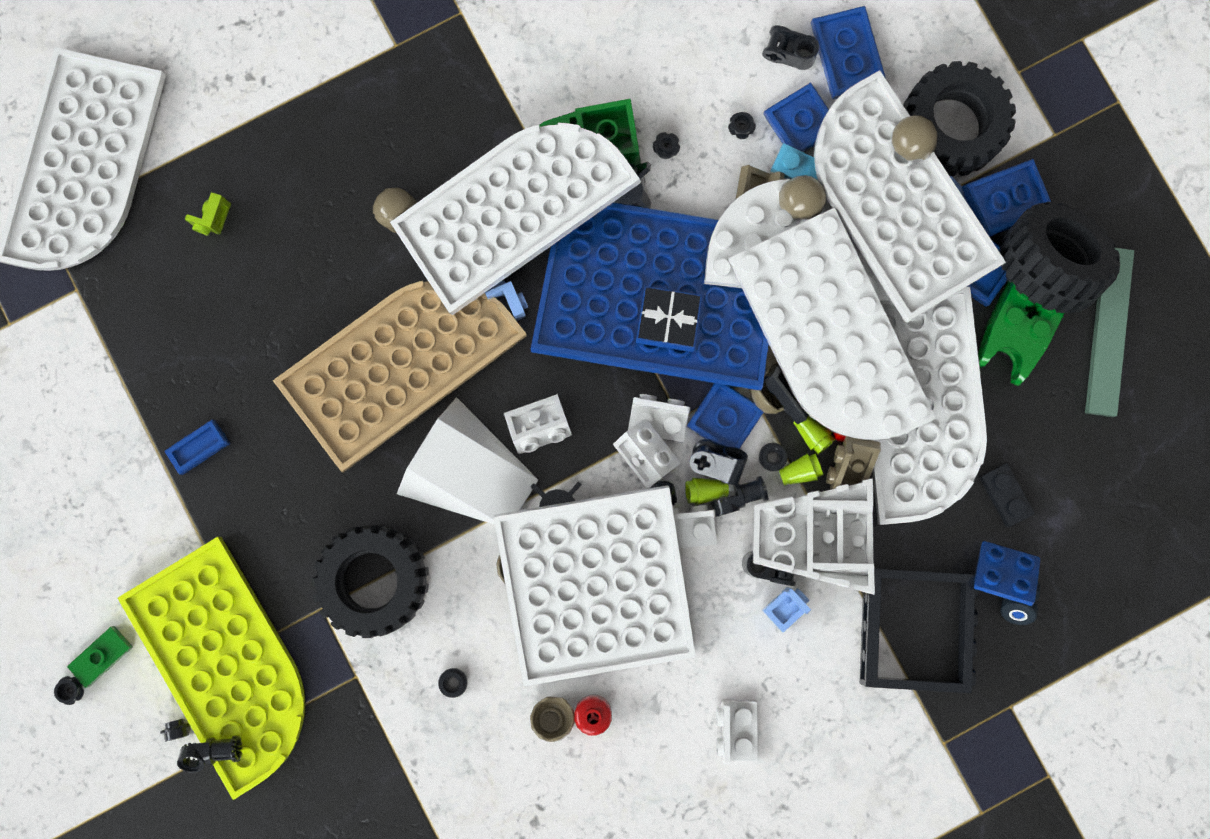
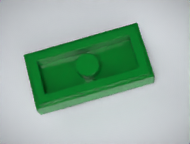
(99, 656)

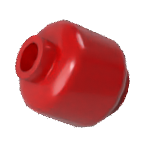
(593, 704)

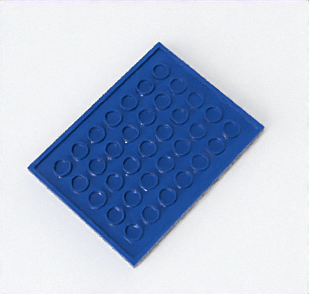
(597, 291)

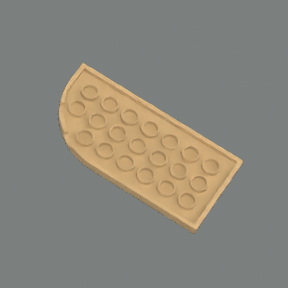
(393, 367)

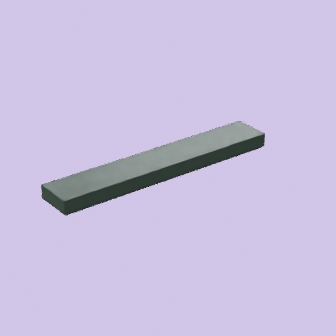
(1109, 342)

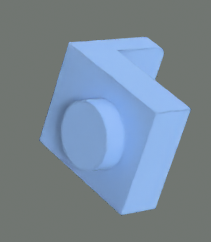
(516, 301)
(787, 608)

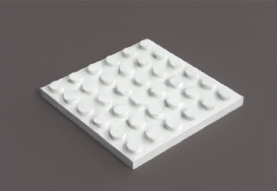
(595, 585)

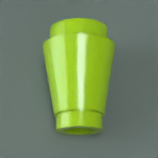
(815, 435)
(801, 470)
(705, 490)

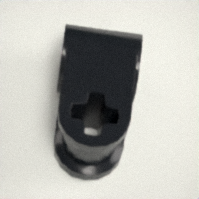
(788, 48)
(721, 461)
(768, 573)

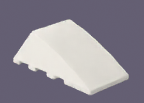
(466, 469)
(820, 536)

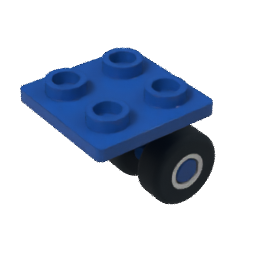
(1010, 576)

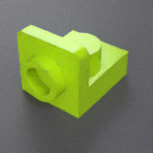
(214, 215)

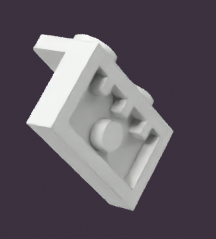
(666, 418)
(537, 424)
(646, 453)
(695, 527)
(738, 730)

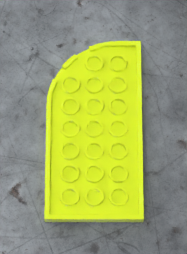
(221, 660)

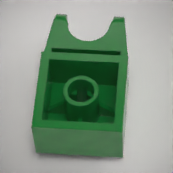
(607, 119)
(1016, 334)

